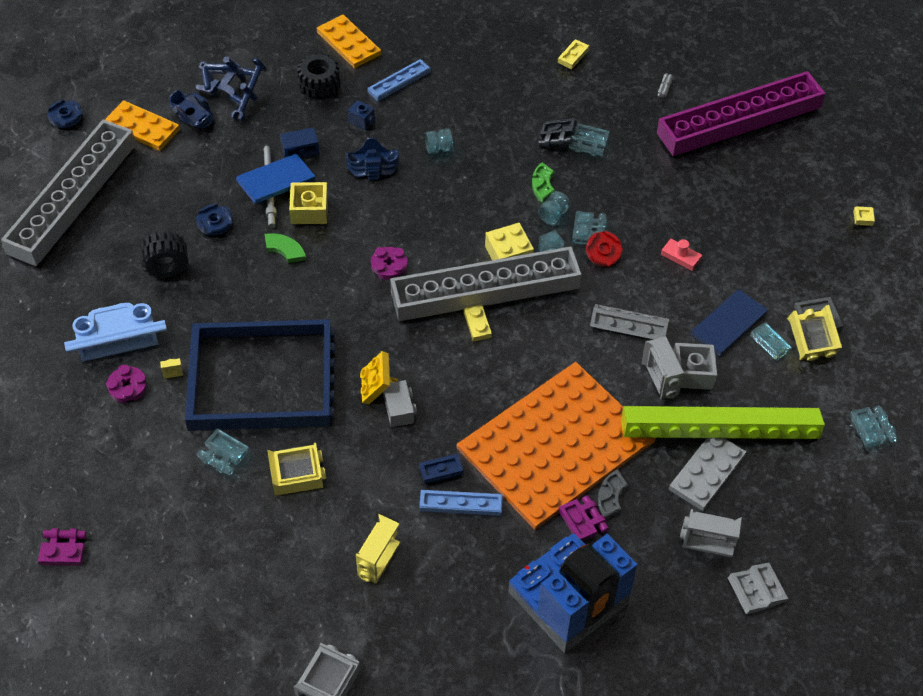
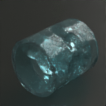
(439, 141)
(554, 208)

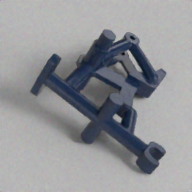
(231, 70)

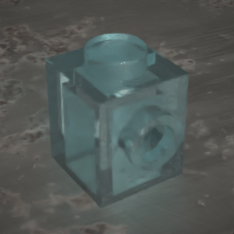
(550, 241)

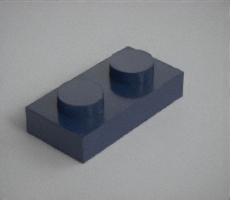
(441, 468)

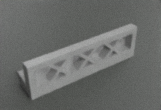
(629, 322)

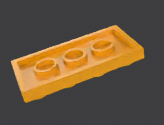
(348, 41)
(146, 126)

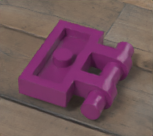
(579, 522)
(62, 553)

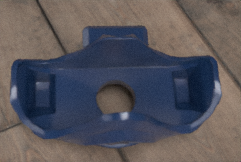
(182, 103)
(372, 160)

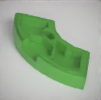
(541, 182)
(286, 246)

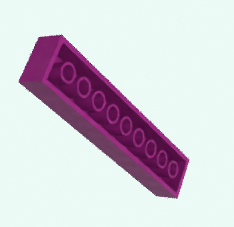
(740, 113)

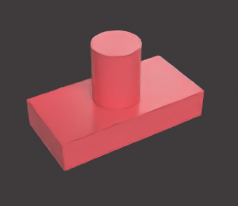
(681, 254)

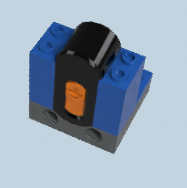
(575, 588)

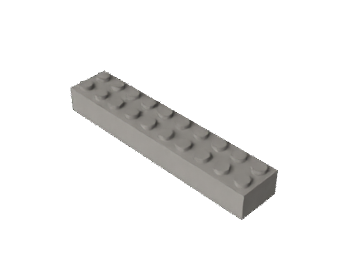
(68, 193)
(485, 283)

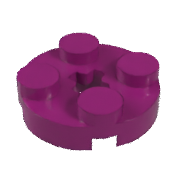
(391, 254)
(126, 374)

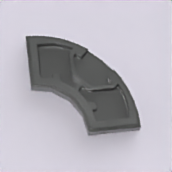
(609, 494)

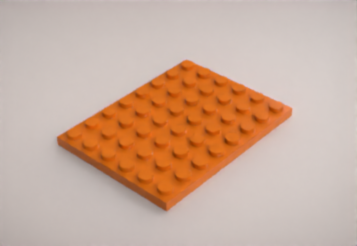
(553, 445)

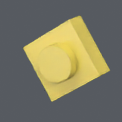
(864, 216)
(171, 368)

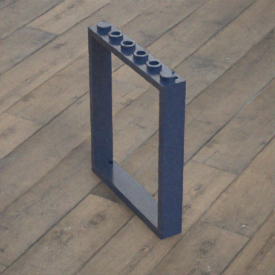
(267, 419)

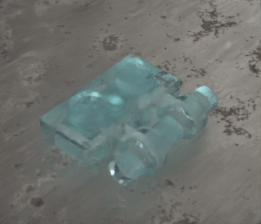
(592, 136)
(583, 226)
(868, 426)
(225, 446)

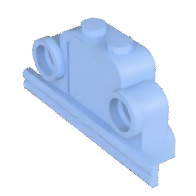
(114, 331)

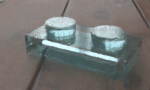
(770, 341)

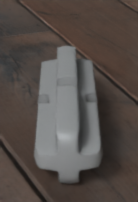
(664, 87)

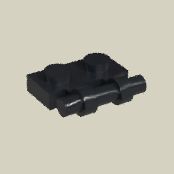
(559, 129)

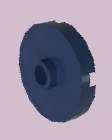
(65, 113)
(214, 219)

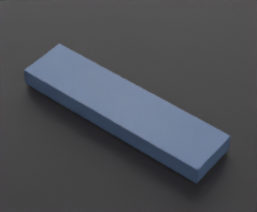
(399, 80)
(461, 502)

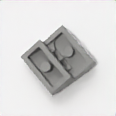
(757, 588)

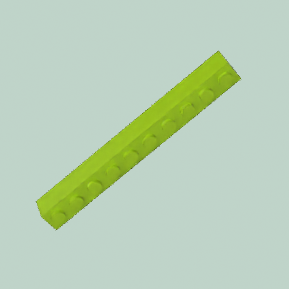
(722, 422)

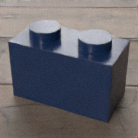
(300, 142)

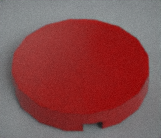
(604, 249)

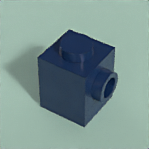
(361, 115)

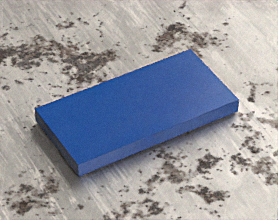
(274, 178)

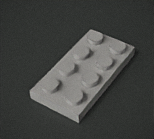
(707, 471)

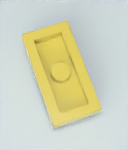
(573, 54)
(477, 322)

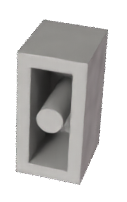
(398, 404)

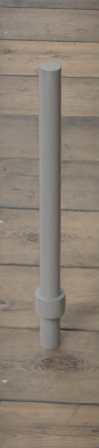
(271, 212)

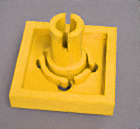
(375, 378)

